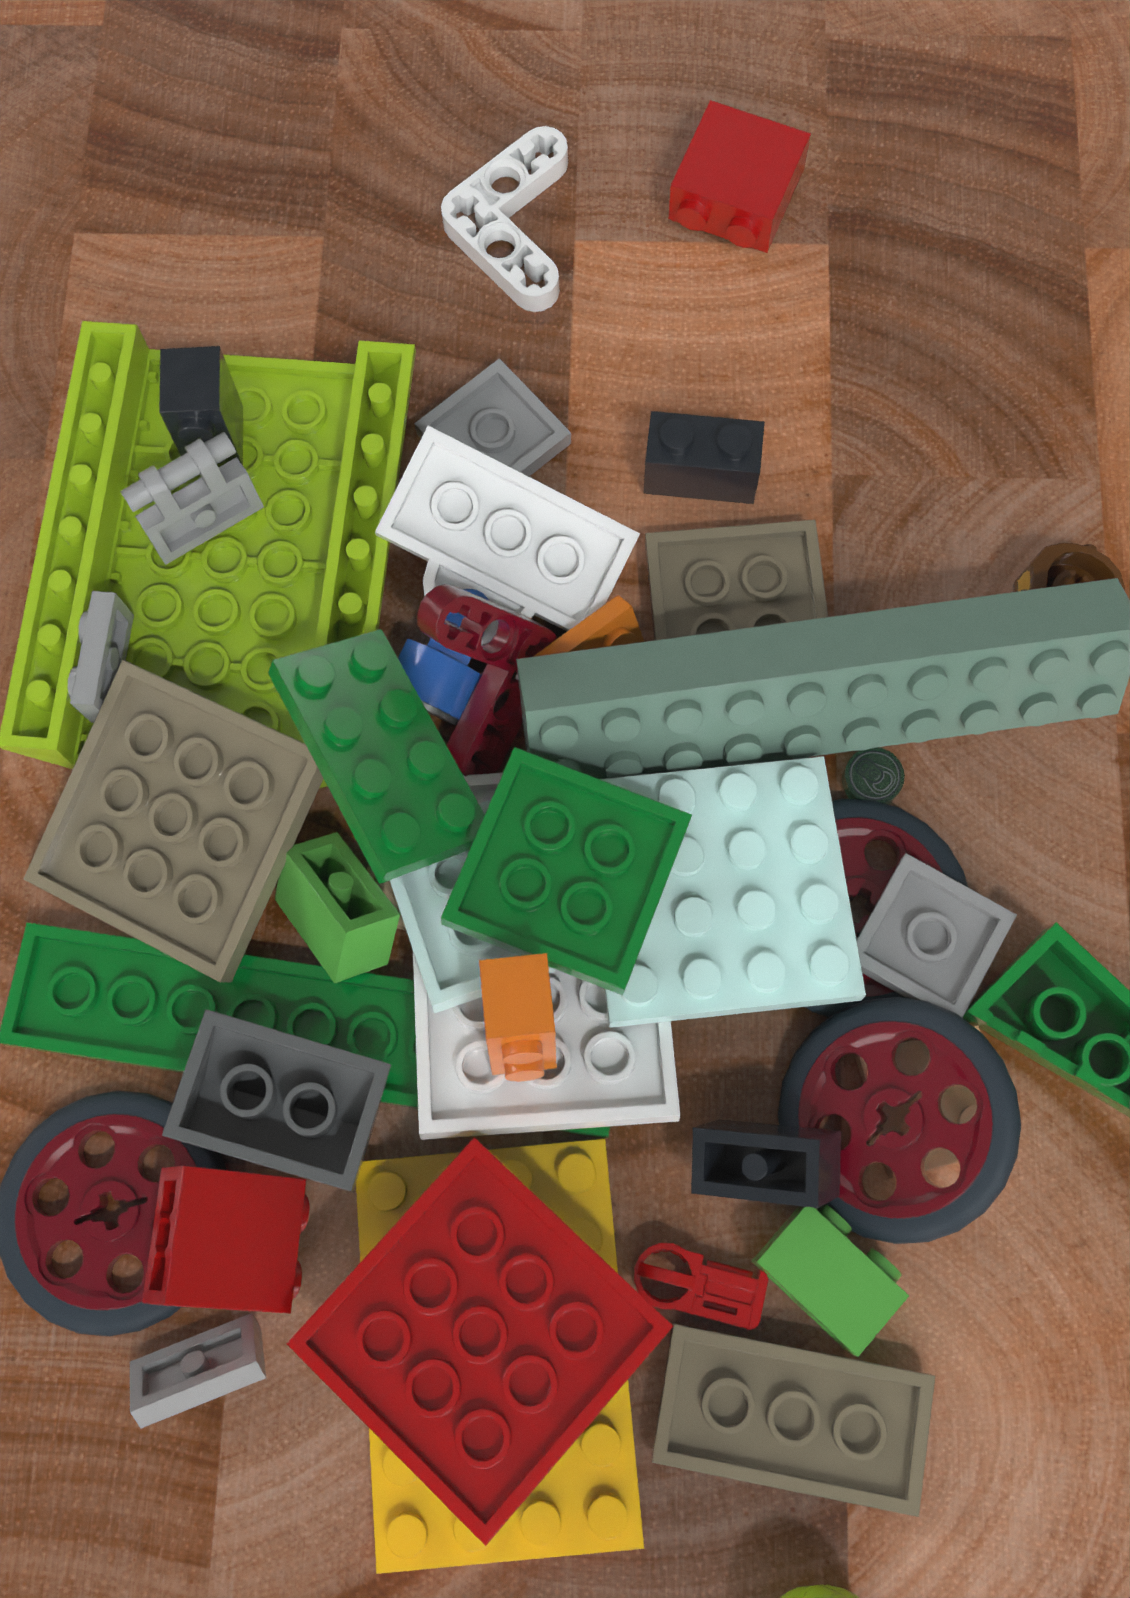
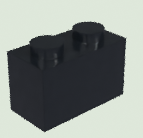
(199, 398)
(703, 457)
(766, 1162)

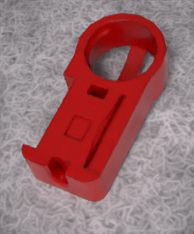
(712, 1290)

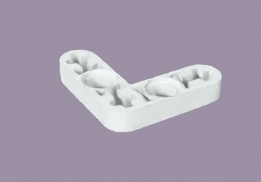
(495, 208)

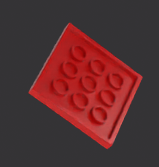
(479, 1339)

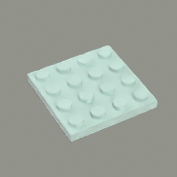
(752, 901)

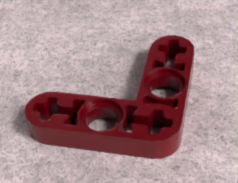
(509, 643)

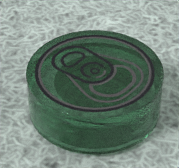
(873, 776)

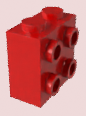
(738, 176)
(226, 1240)

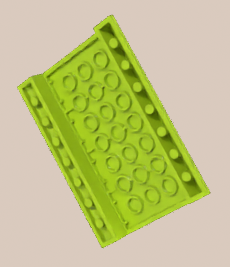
(280, 582)

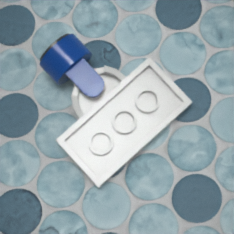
(500, 541)

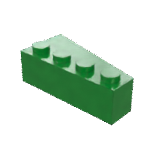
(1062, 1014)

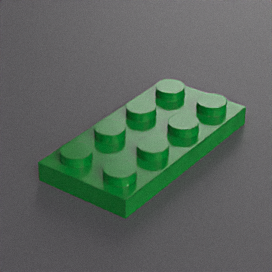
(379, 753)

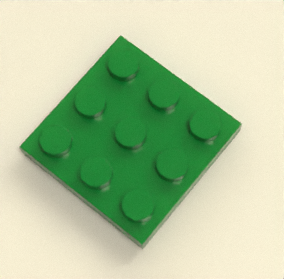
(567, 870)

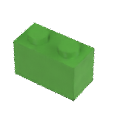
(337, 907)
(831, 1277)

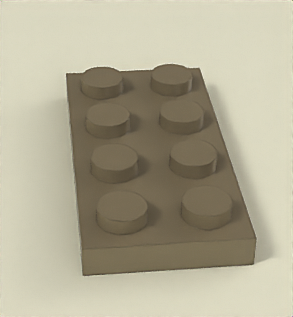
(794, 1419)

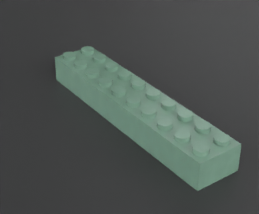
(831, 683)

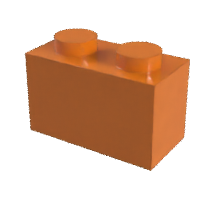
(518, 1016)

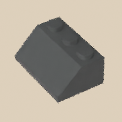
(278, 1100)

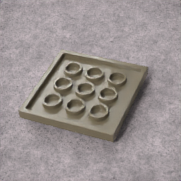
(176, 821)

